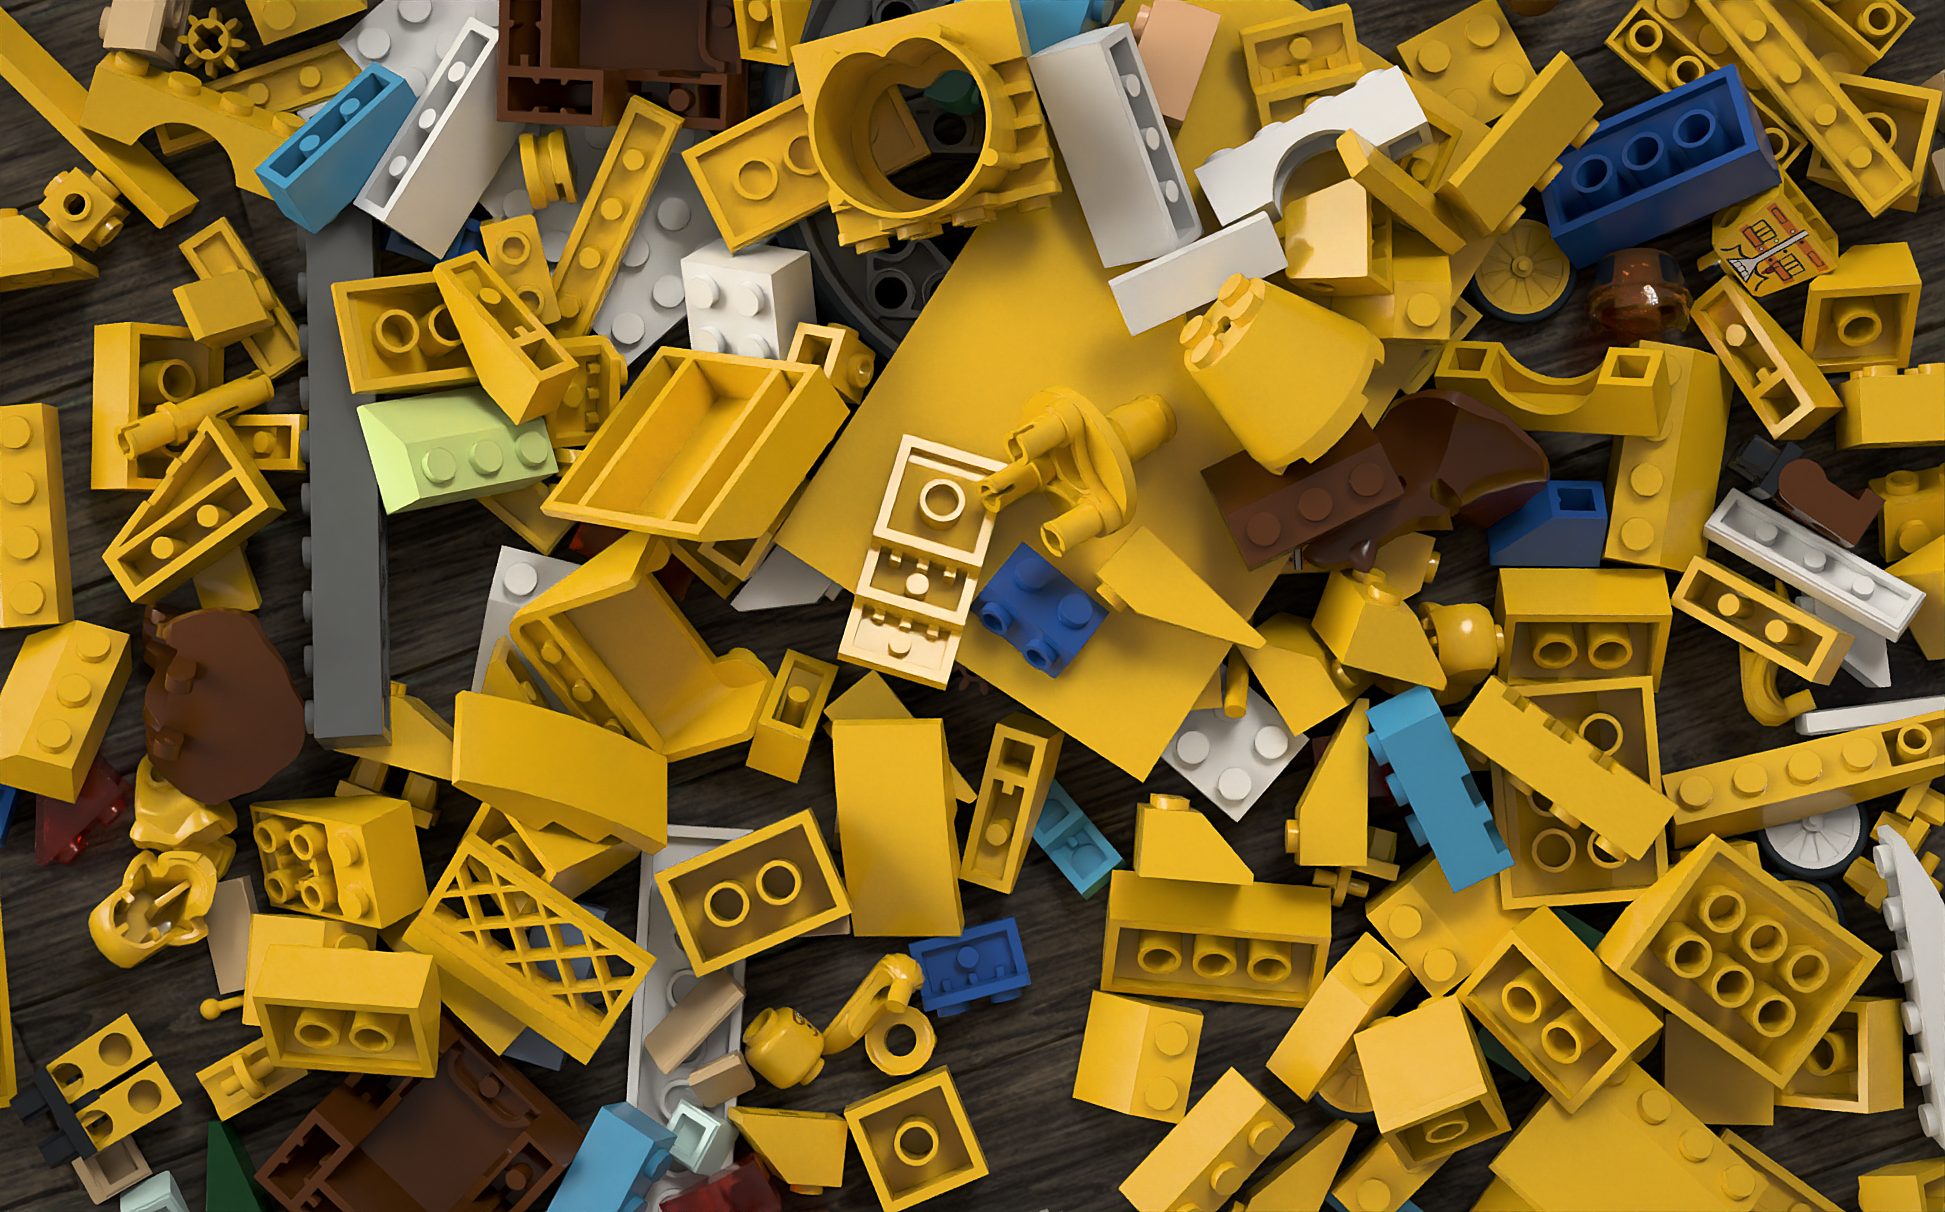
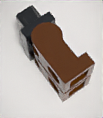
(1802, 491)

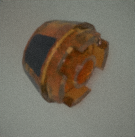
(1638, 295)

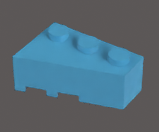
(1438, 786)

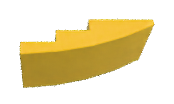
(921, 564)
(559, 770)
(898, 826)

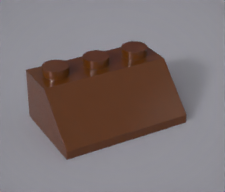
(1285, 512)

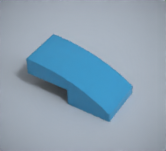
(1075, 843)

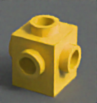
(102, 211)
(840, 355)

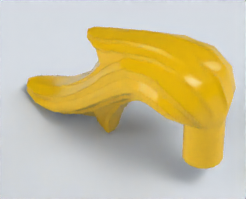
(1760, 689)
(885, 987)

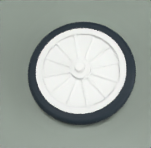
(1817, 844)

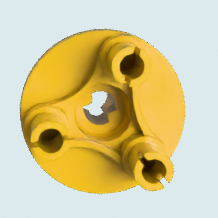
(1079, 462)

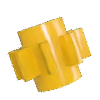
(200, 49)

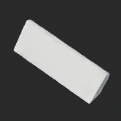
(1116, 145)
(444, 147)

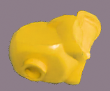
(1464, 645)
(179, 823)
(155, 907)

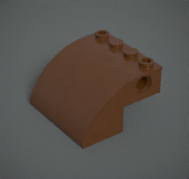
(591, 56)
(421, 1144)

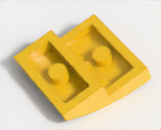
(1300, 61)

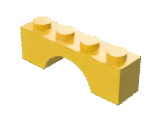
(134, 97)
(1619, 397)

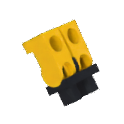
(82, 1102)

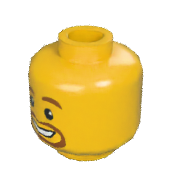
(784, 1047)

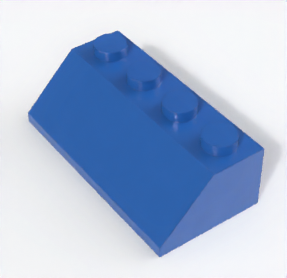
(1659, 168)

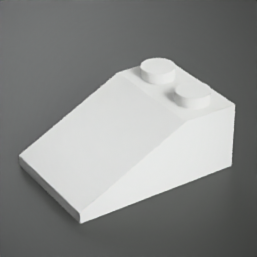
(516, 582)

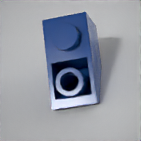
(1554, 528)

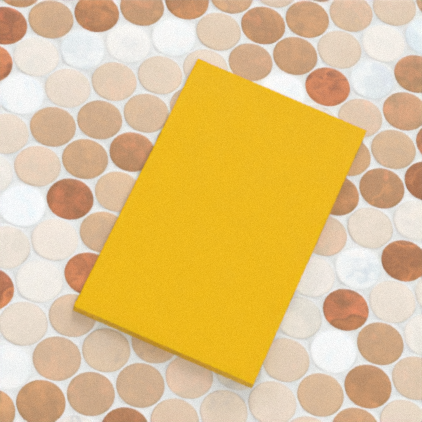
(1037, 312)

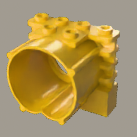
(851, 70)

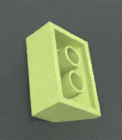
(451, 449)

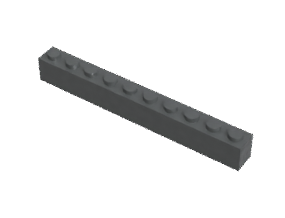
(344, 504)

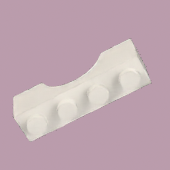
(1255, 174)

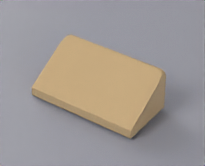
(229, 931)
(694, 1019)

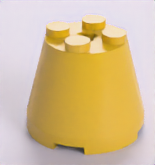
(1280, 369)

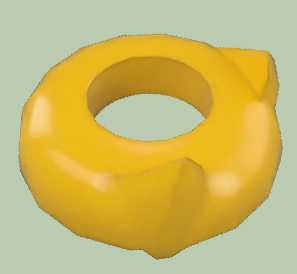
(881, 1056)

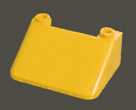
(634, 661)

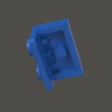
(1038, 610)
(971, 966)

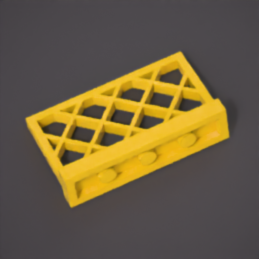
(511, 976)

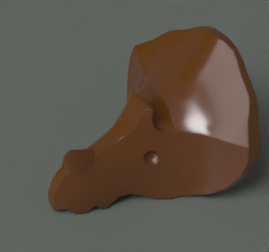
(1453, 464)
(219, 702)

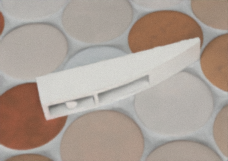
(1919, 924)

